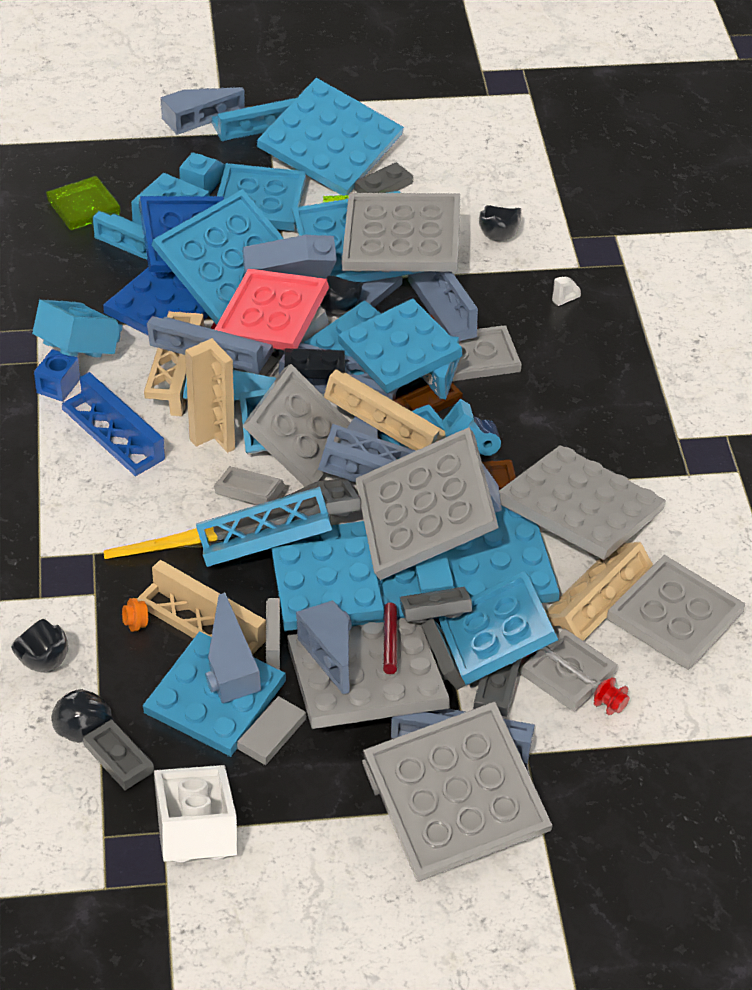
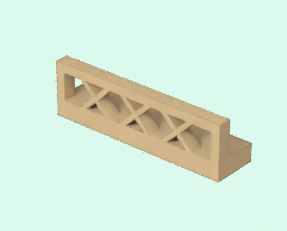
(178, 372)
(210, 395)
(381, 412)
(598, 589)
(201, 600)

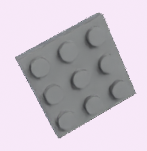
(295, 424)
(676, 611)

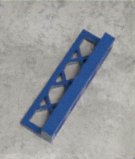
(122, 423)

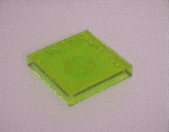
(81, 201)

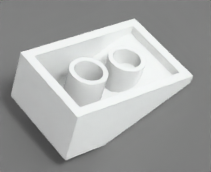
(195, 813)

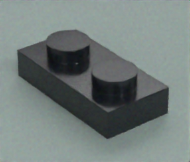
(315, 362)

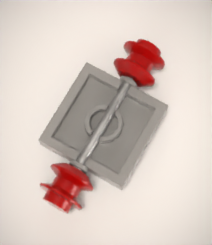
(574, 672)

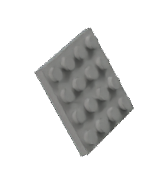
(402, 232)
(581, 501)
(425, 503)
(372, 692)
(456, 791)

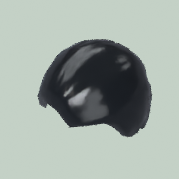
(499, 222)
(341, 295)
(41, 646)
(79, 714)

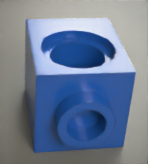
(57, 375)

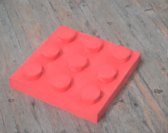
(273, 307)

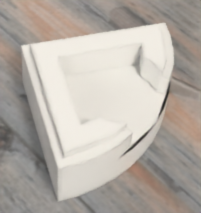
(565, 290)

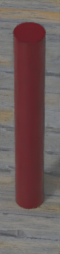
(390, 639)

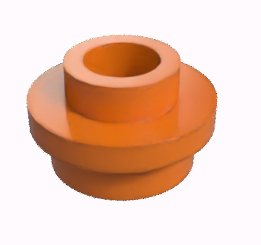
(135, 614)

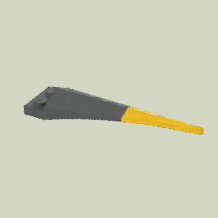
(337, 494)

